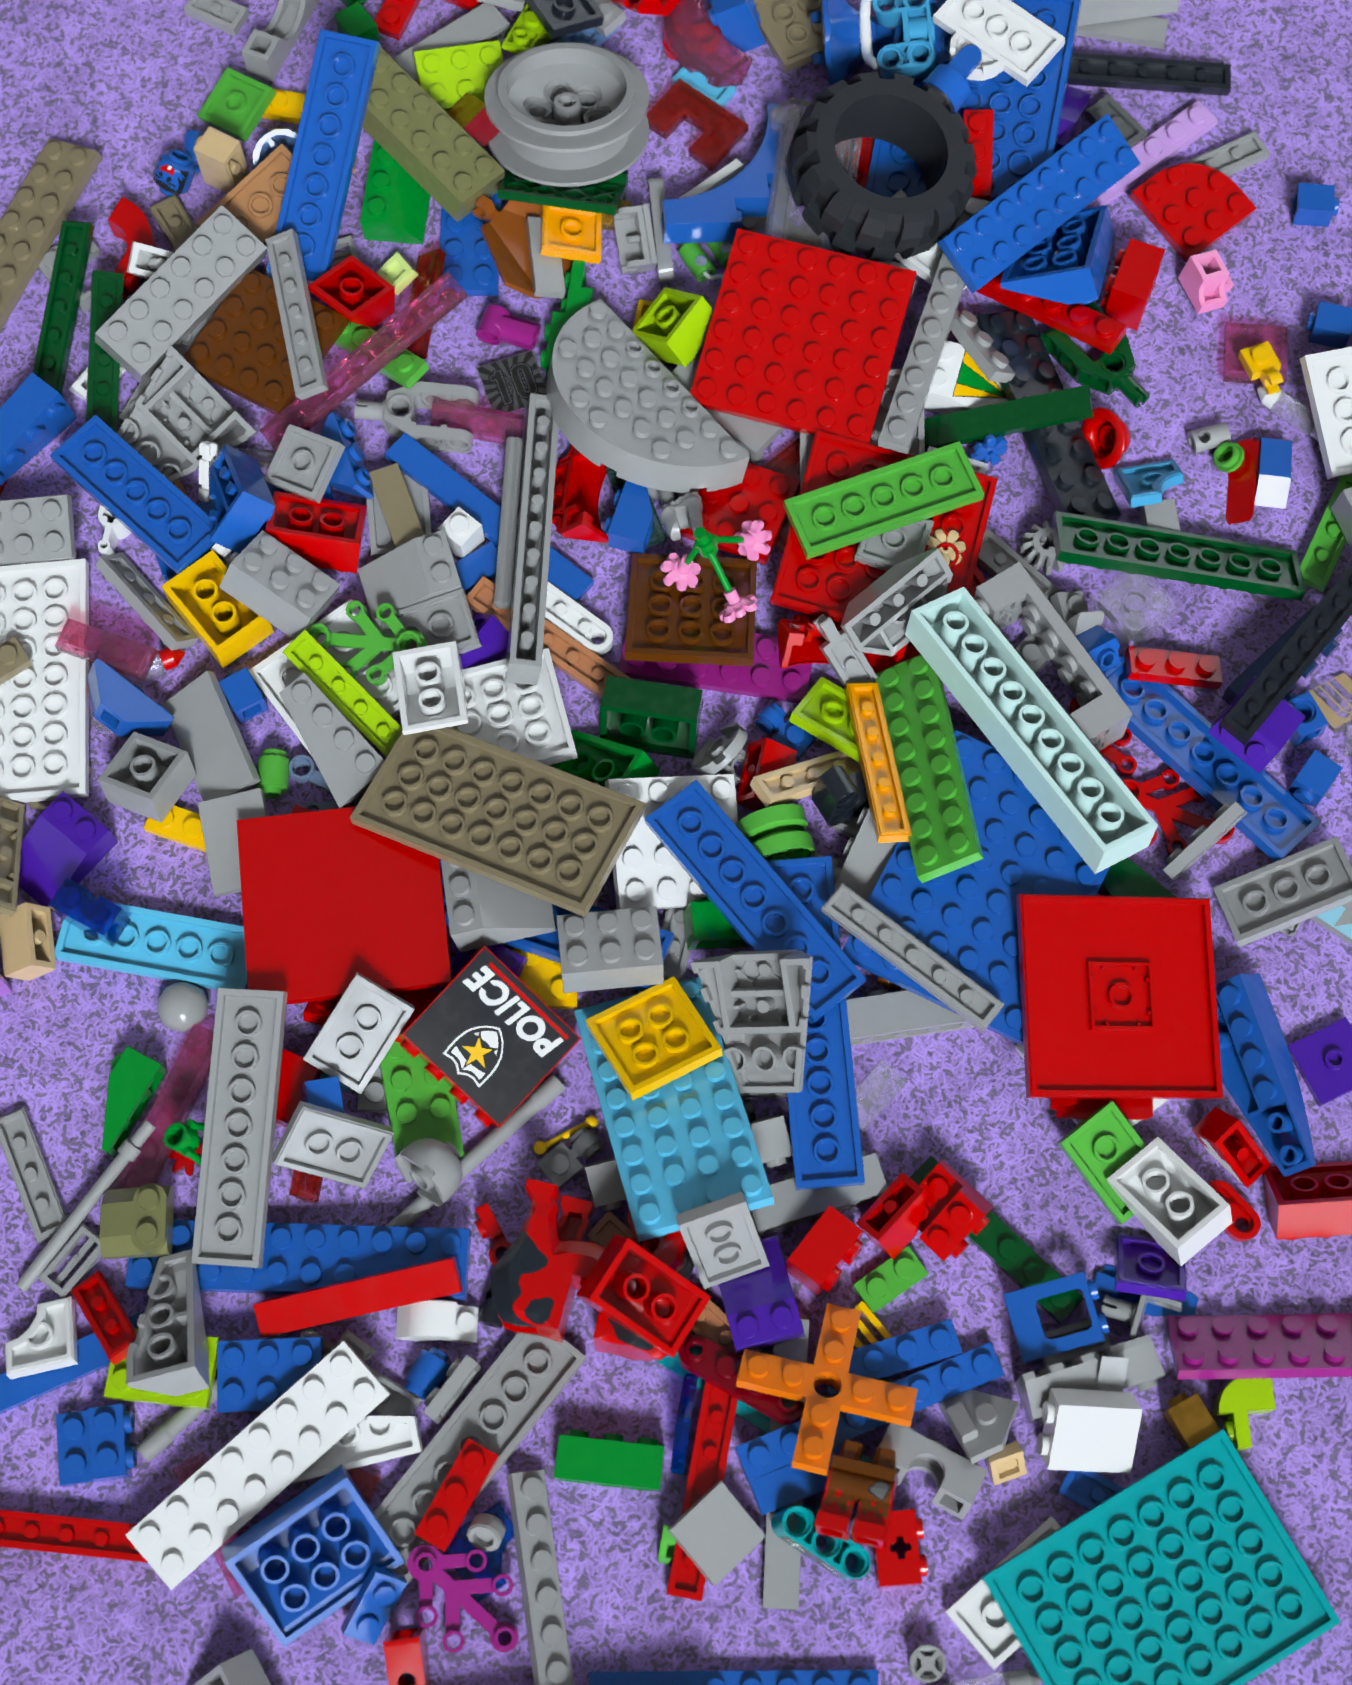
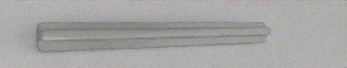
(508, 523)

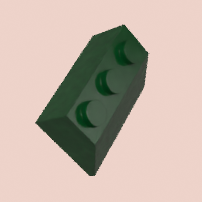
(651, 716)

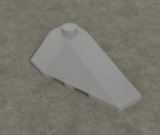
(171, 1335)

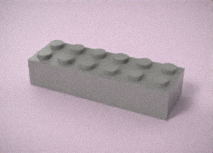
(180, 294)

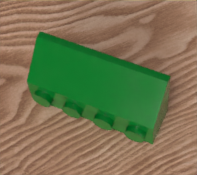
(393, 202)

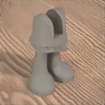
(679, 513)

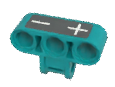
(804, 1541)

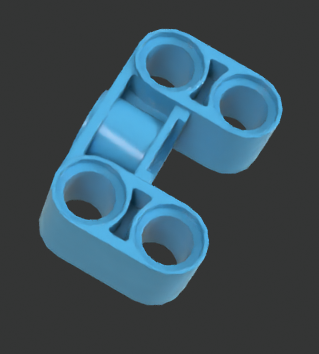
(918, 38)

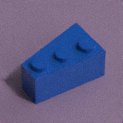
(239, 497)

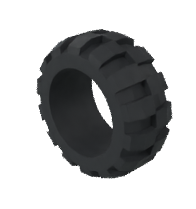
(899, 115)

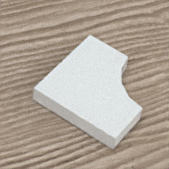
(47, 1343)

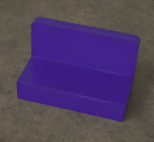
(493, 641)

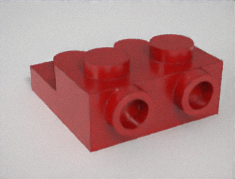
(950, 1211)

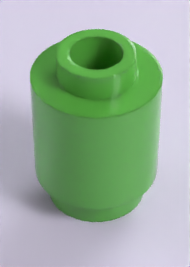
(273, 772)

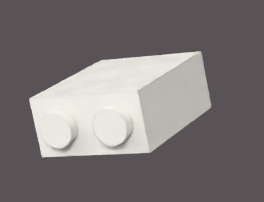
(1089, 1430)

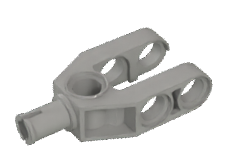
(421, 397)

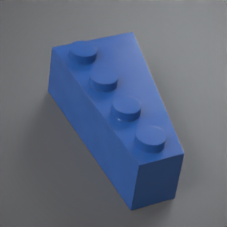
(738, 22)
(29, 423)

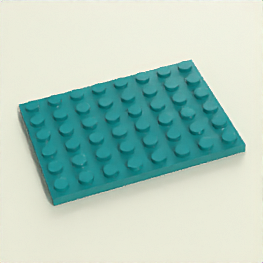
(1165, 1583)

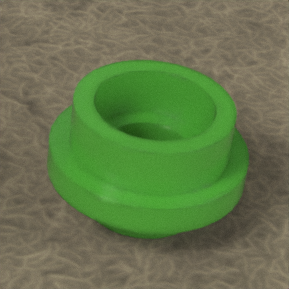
(1228, 457)

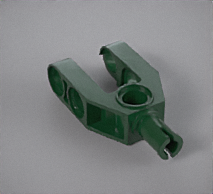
(1096, 373)

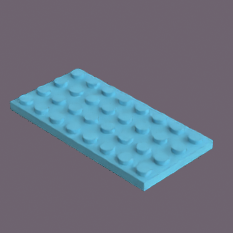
(680, 1140)

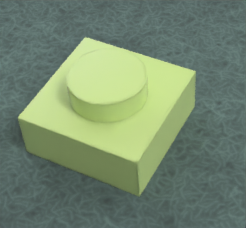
(398, 272)

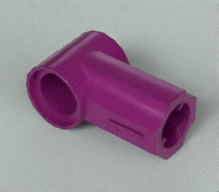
(499, 326)

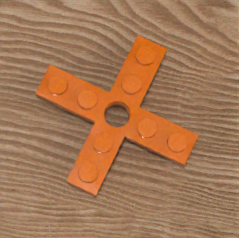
(831, 1367)

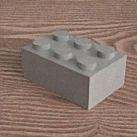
(279, 585)
(610, 949)

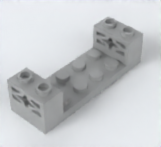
(1016, 596)

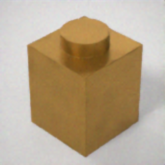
(1189, 1420)

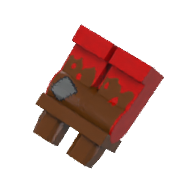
(859, 1483)

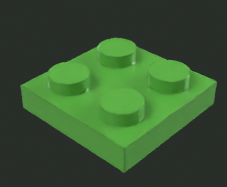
(236, 104)

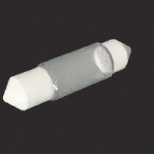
(1290, 410)

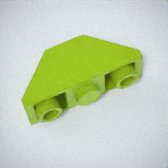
(526, 33)

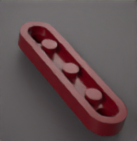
(721, 1370)

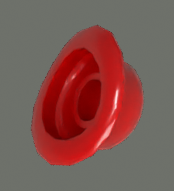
(1107, 436)

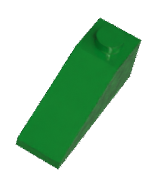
(130, 1090)

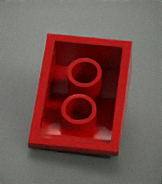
(643, 1295)

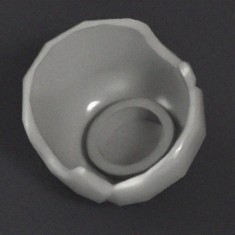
(182, 1006)

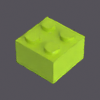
(675, 326)

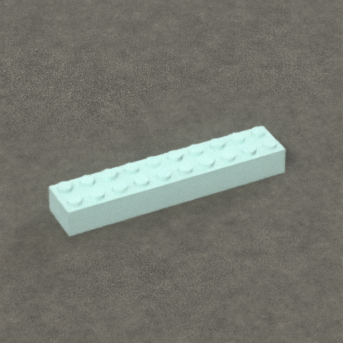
(1030, 730)

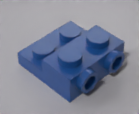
(95, 1445)

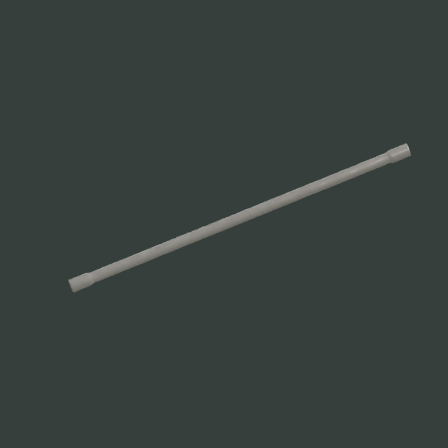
(538, 1100)

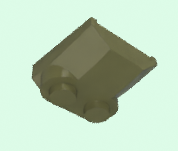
(137, 1222)

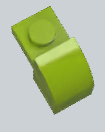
(1239, 1400)

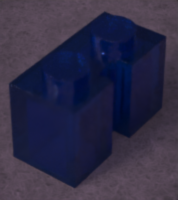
(94, 916)

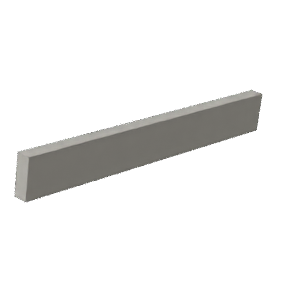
(781, 1559)

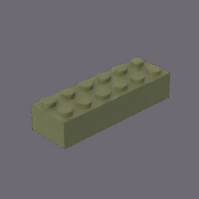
(428, 141)

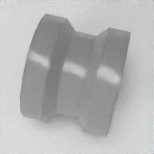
(932, 1663)

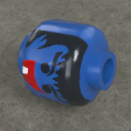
(174, 172)

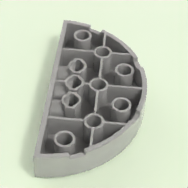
(632, 411)

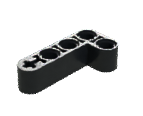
(840, 795)

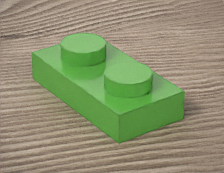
(890, 1280)

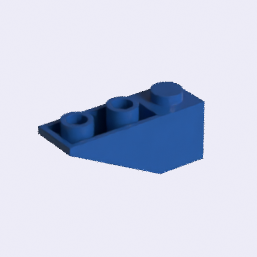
(632, 521)

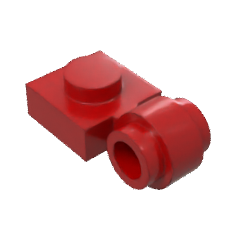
(489, 1227)

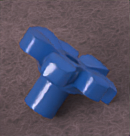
(990, 449)

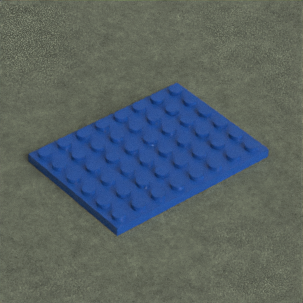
(1024, 116)
(973, 910)

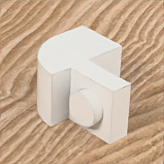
(437, 1321)

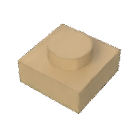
(1007, 1464)

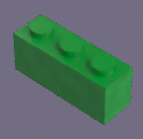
(609, 1461)

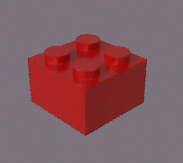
(1132, 282)
(824, 1250)

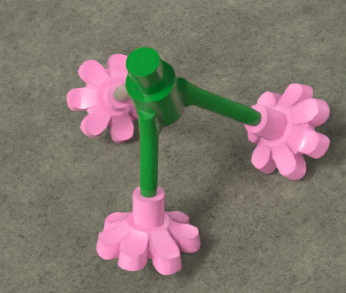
(684, 571)

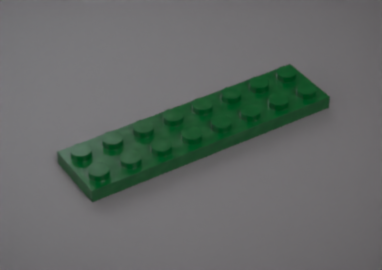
(1177, 556)

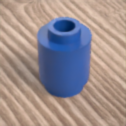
(427, 1372)

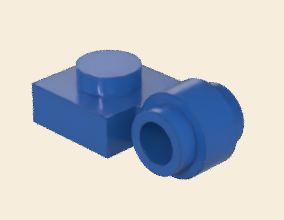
(788, 734)

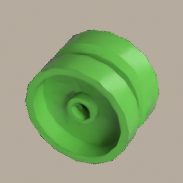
(779, 832)

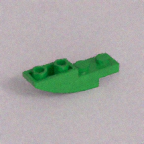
(577, 299)

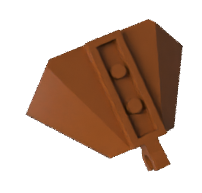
(508, 242)

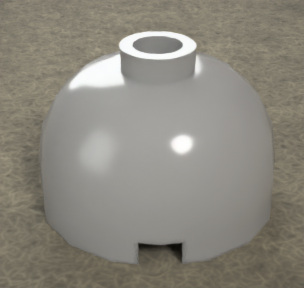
(432, 1167)

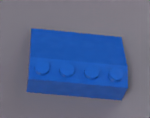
(1068, 262)
(310, 1555)

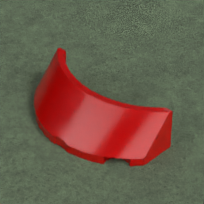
(577, 497)
(801, 641)

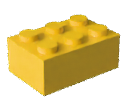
(213, 615)

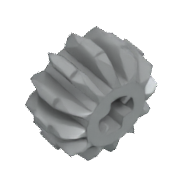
(1035, 552)

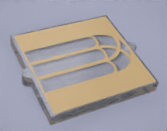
(1335, 700)

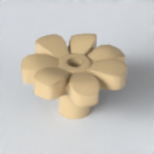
(940, 537)

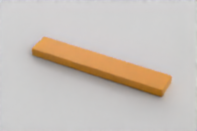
(878, 763)

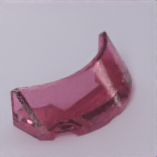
(701, 47)

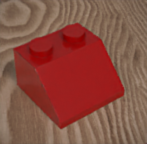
(356, 292)

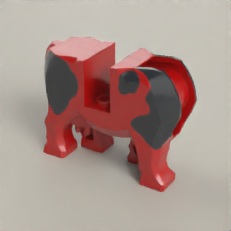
(550, 1260)

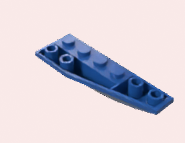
(1261, 1072)

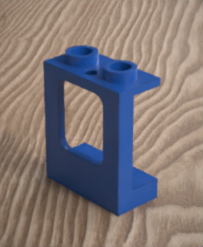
(1028, 1327)

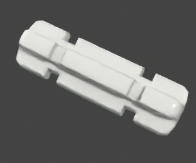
(209, 451)

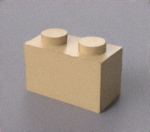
(220, 159)
(27, 942)

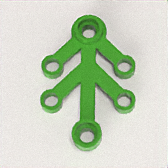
(372, 642)

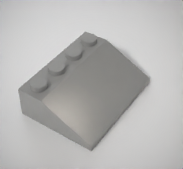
(491, 912)

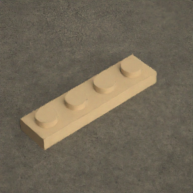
(798, 779)

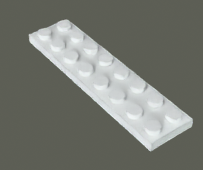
(257, 1465)

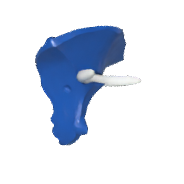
(849, 38)

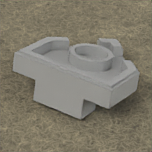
(979, 1422)

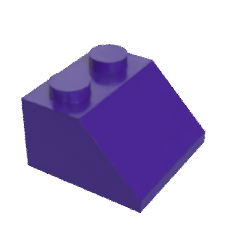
(1268, 738)

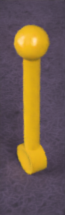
(541, 1147)

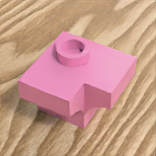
(1206, 281)

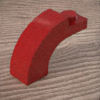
(131, 226)

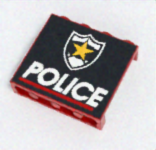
(488, 1038)

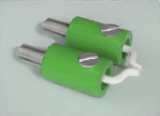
(698, 261)

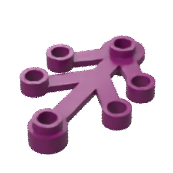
(458, 1594)

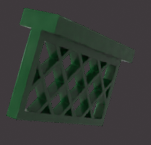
(597, 198)

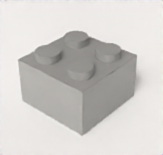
(147, 776)

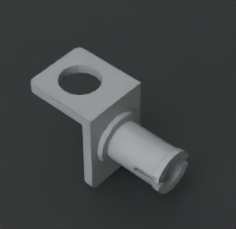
(1134, 1313)

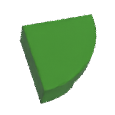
(666, 1552)

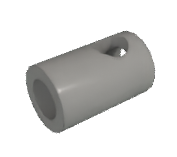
(1208, 437)

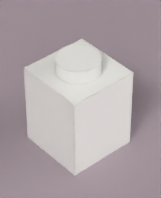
(462, 533)

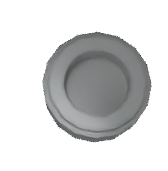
(486, 1532)

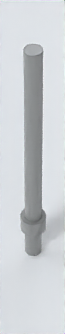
(128, 1151)

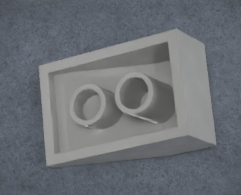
(410, 573)

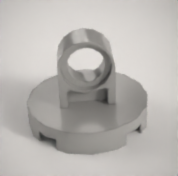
(723, 752)

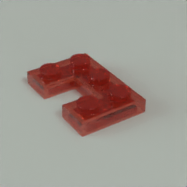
(719, 127)

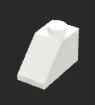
(146, 259)

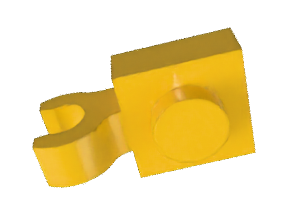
(1262, 363)

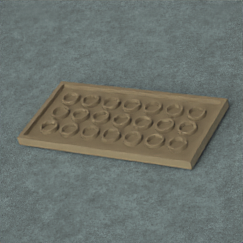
(500, 815)

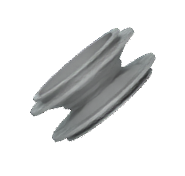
(567, 114)

